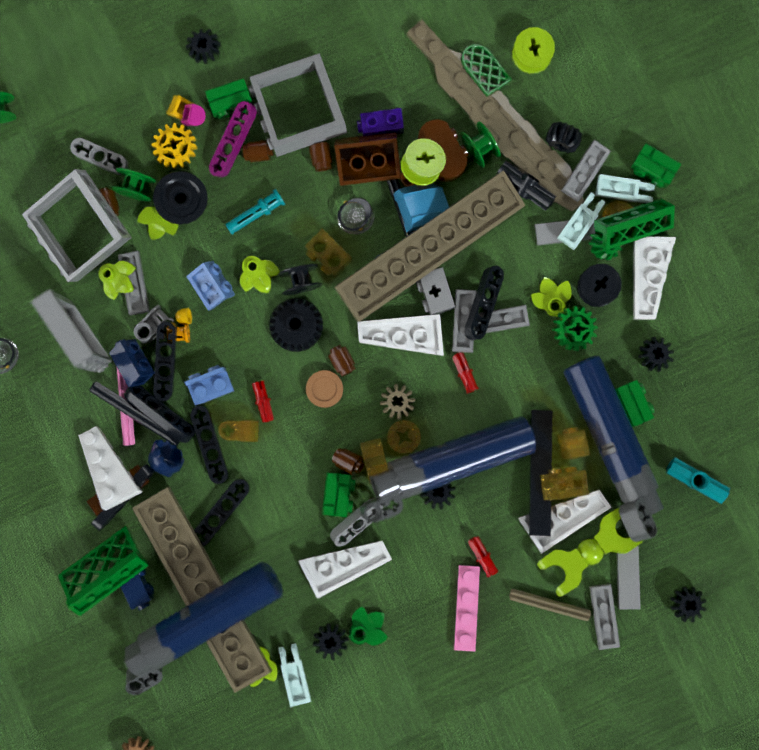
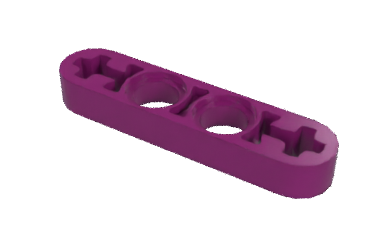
(235, 141)

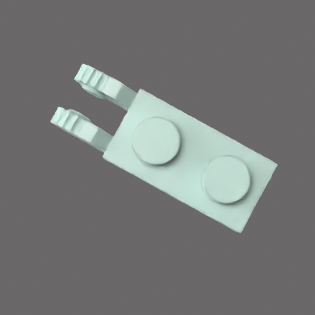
(622, 188)
(580, 223)
(294, 677)

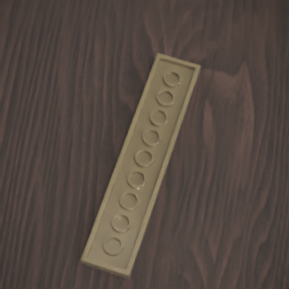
(429, 246)
(195, 577)

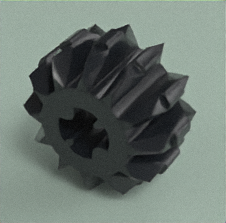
(208, 40)
(563, 137)
(650, 358)
(437, 499)
(685, 612)
(326, 634)

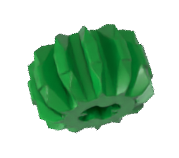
(597, 246)

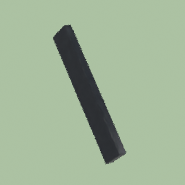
(540, 465)

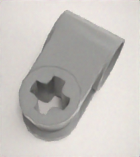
(152, 323)

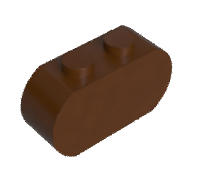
(455, 154)

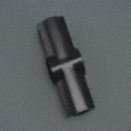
(528, 186)

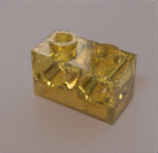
(332, 250)
(573, 443)
(373, 457)
(564, 484)

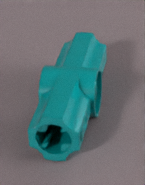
(708, 486)

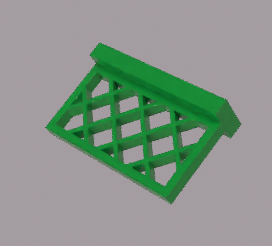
(108, 580)

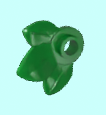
(370, 625)

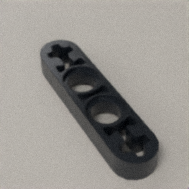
(481, 301)
(161, 360)
(177, 427)
(213, 443)
(220, 512)
(107, 515)

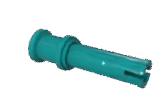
(233, 225)

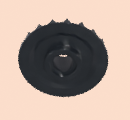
(177, 185)
(301, 338)

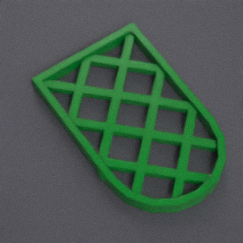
(492, 59)

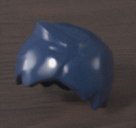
(165, 458)

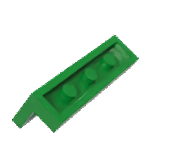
(636, 217)

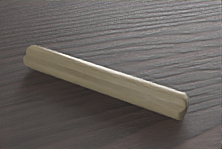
(549, 604)

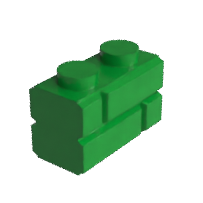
(226, 97)
(655, 166)
(635, 403)
(337, 494)

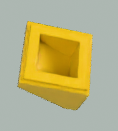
(177, 107)

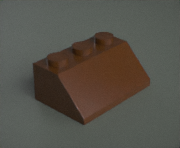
(367, 158)

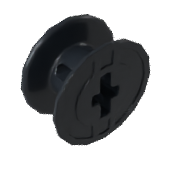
(300, 279)
(604, 295)

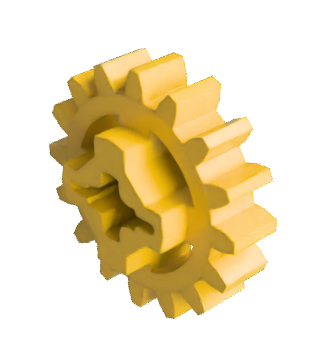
(167, 147)

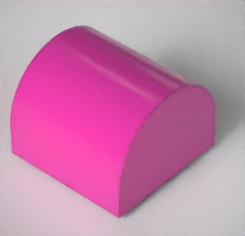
(193, 115)

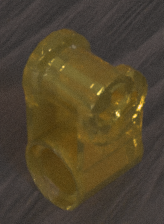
(243, 430)

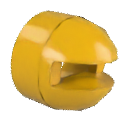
(184, 316)

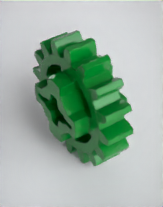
(575, 320)

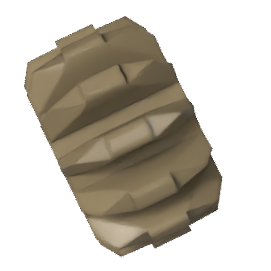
(398, 394)

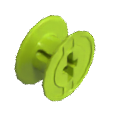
(541, 41)
(423, 162)

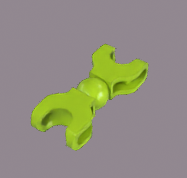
(588, 552)

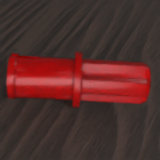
(465, 372)
(262, 401)
(483, 556)

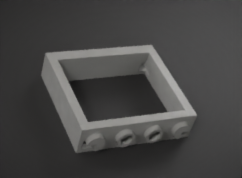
(307, 137)
(101, 207)
(72, 332)

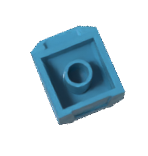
(420, 204)

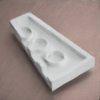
(650, 267)
(408, 333)
(108, 473)
(568, 518)
(340, 567)

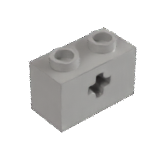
(444, 300)

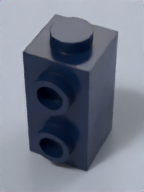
(131, 362)
(138, 591)

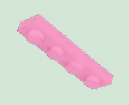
(466, 608)

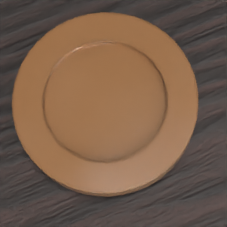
(324, 389)

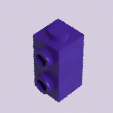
(381, 122)

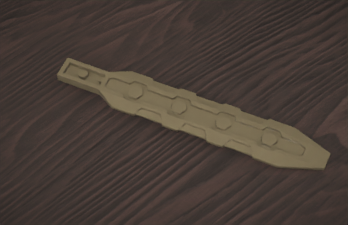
(513, 134)

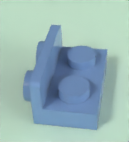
(210, 284)
(209, 385)

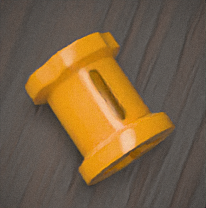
(183, 333)

